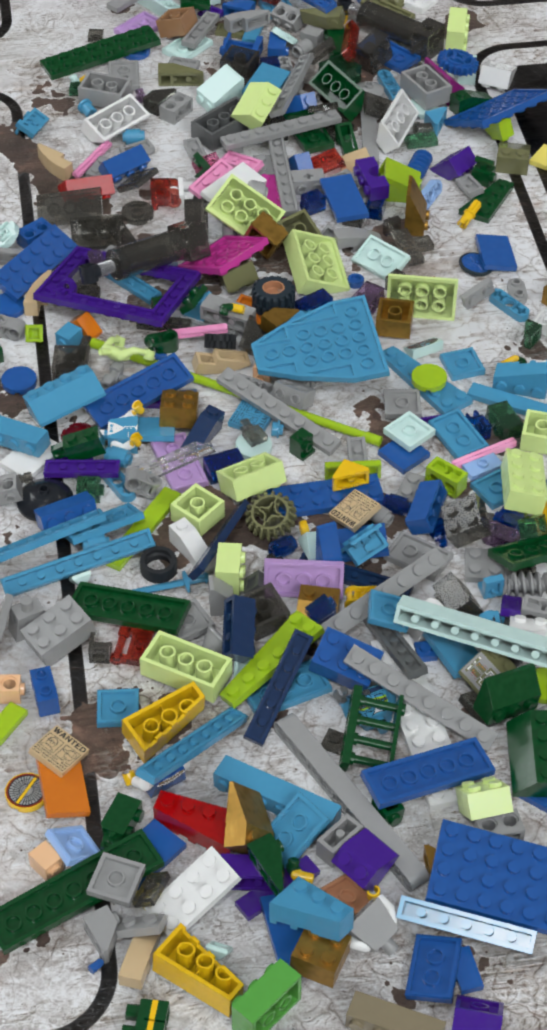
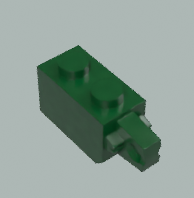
(80, 445)
(121, 819)

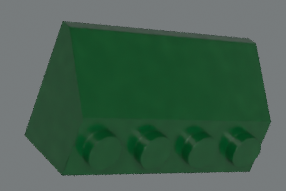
(339, 88)
(528, 753)

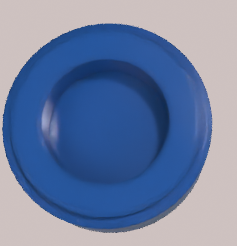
(355, 280)

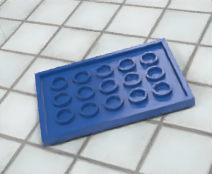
(497, 108)
(490, 876)

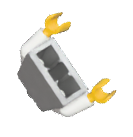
(375, 925)

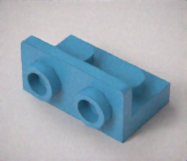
(31, 123)

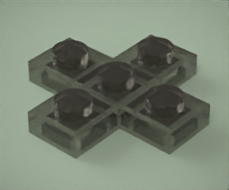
(412, 246)

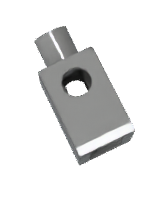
(23, 614)

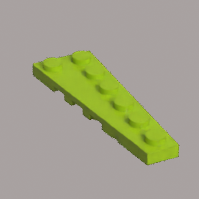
(266, 660)

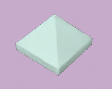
(83, 577)
(218, 949)

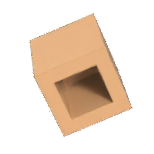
(45, 861)

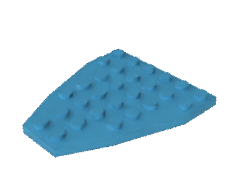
(324, 345)

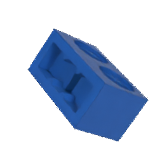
(32, 231)
(44, 691)

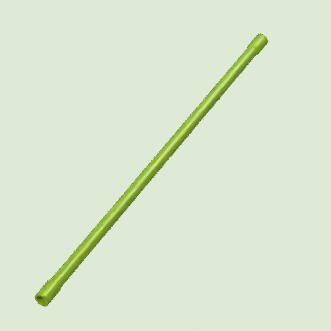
(370, 438)

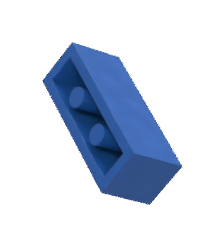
(125, 163)
(426, 507)
(64, 510)

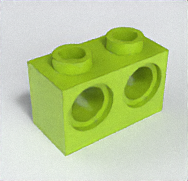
(452, 477)

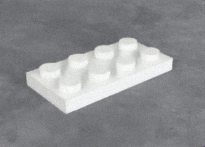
(195, 891)

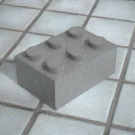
(425, 86)
(103, 88)
(58, 631)

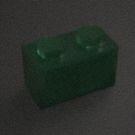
(504, 420)

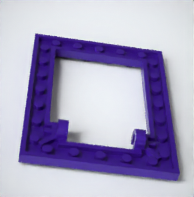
(55, 292)

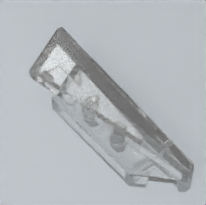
(177, 458)

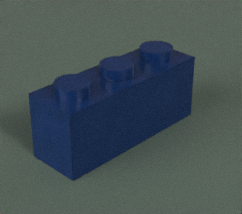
(239, 628)

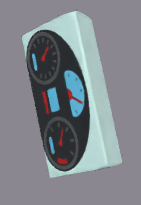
(424, 348)

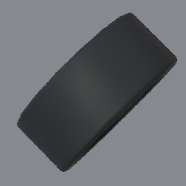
(158, 553)

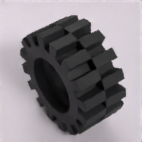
(220, 341)

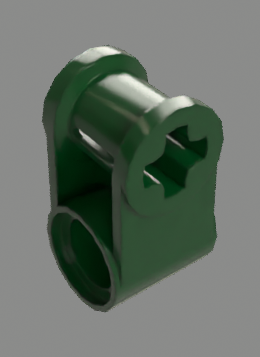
(164, 341)

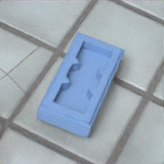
(482, 466)

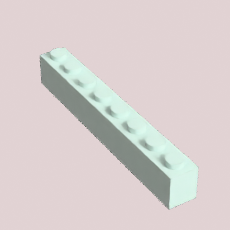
(472, 630)

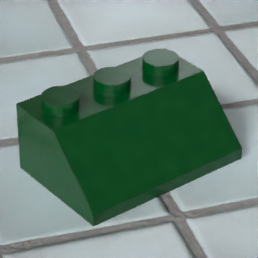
(508, 694)

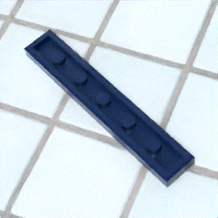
(221, 536)
(362, 577)
(278, 687)

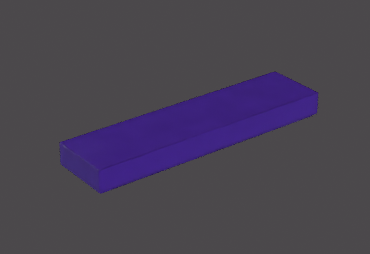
(77, 468)
(249, 903)

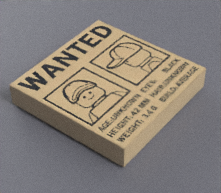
(354, 510)
(58, 751)

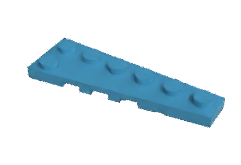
(443, 400)

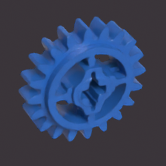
(457, 62)

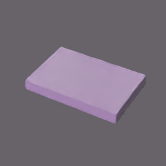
(137, 21)

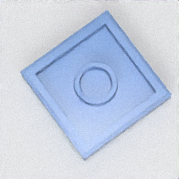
(72, 843)

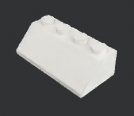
(114, 119)
(396, 122)

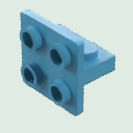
(365, 544)

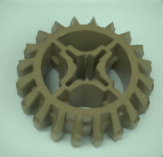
(268, 510)

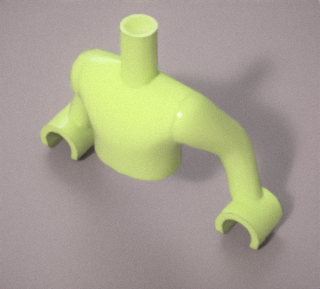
(121, 353)

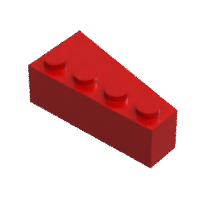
(194, 819)

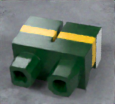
(148, 1015)

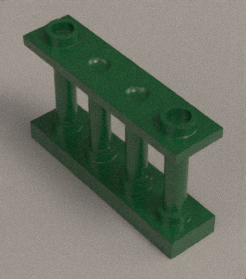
(354, 719)

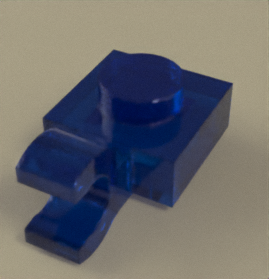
(481, 424)
(439, 533)

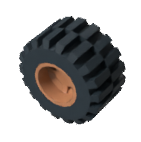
(272, 293)

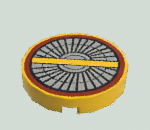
(24, 793)

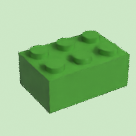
(267, 998)

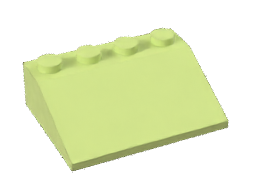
(240, 205)
(315, 263)
(432, 296)

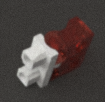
(169, 192)

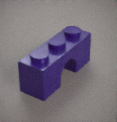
(374, 186)

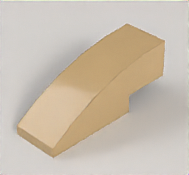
(55, 162)
(31, 306)
(219, 360)
(138, 961)

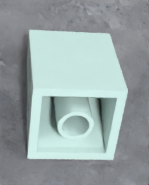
(220, 88)

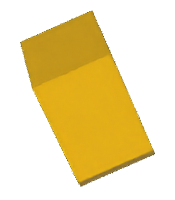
(349, 475)

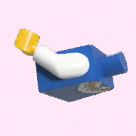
(153, 790)

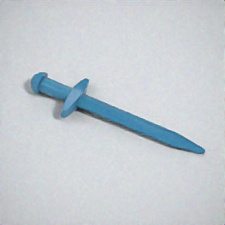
(186, 582)

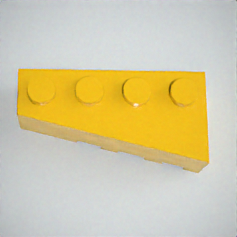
(160, 721)

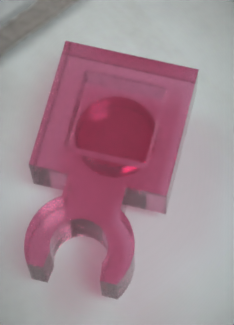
(210, 158)

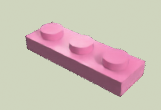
(234, 159)
(216, 171)

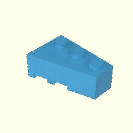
(522, 379)
(312, 909)

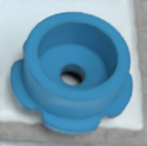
(277, 429)

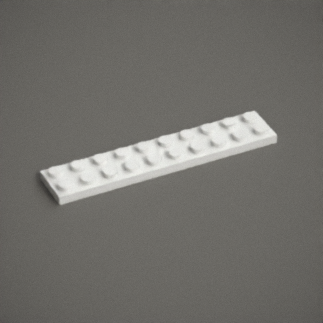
(422, 732)

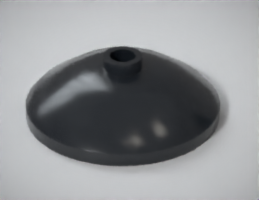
(41, 493)

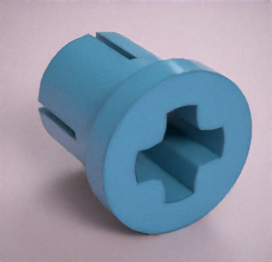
(86, 107)

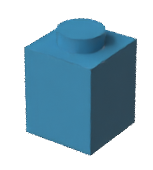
(69, 335)

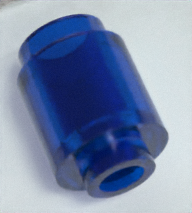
(397, 504)
(283, 546)

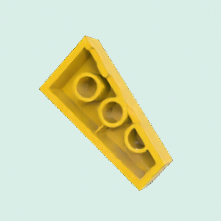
(196, 970)

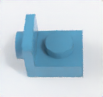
(491, 586)

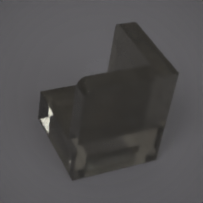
(99, 651)

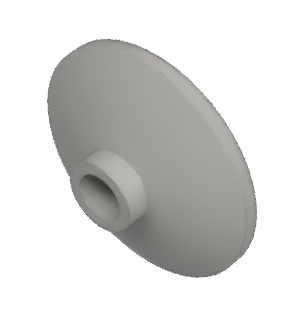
(372, 87)

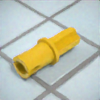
(469, 214)

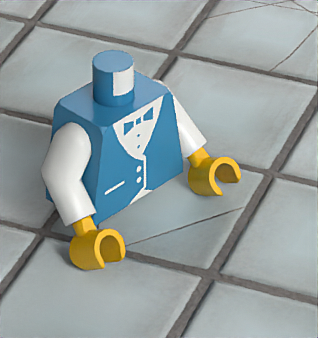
(124, 430)

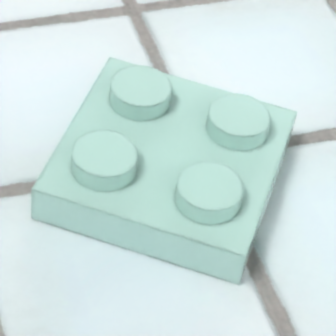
(409, 431)

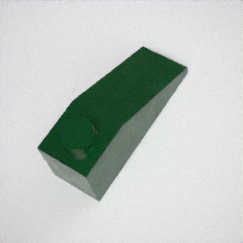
(466, 99)
(268, 860)

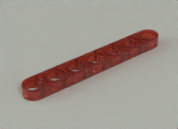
(350, 41)

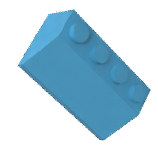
(63, 395)

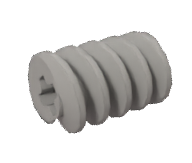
(527, 583)

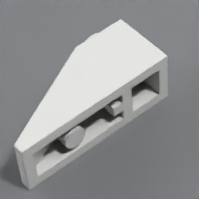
(189, 542)

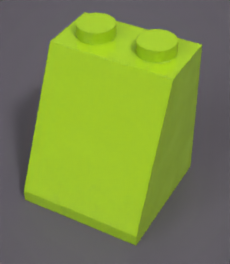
(398, 178)

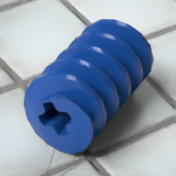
(421, 161)

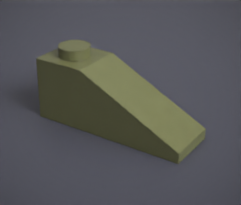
(332, 20)
(177, 75)

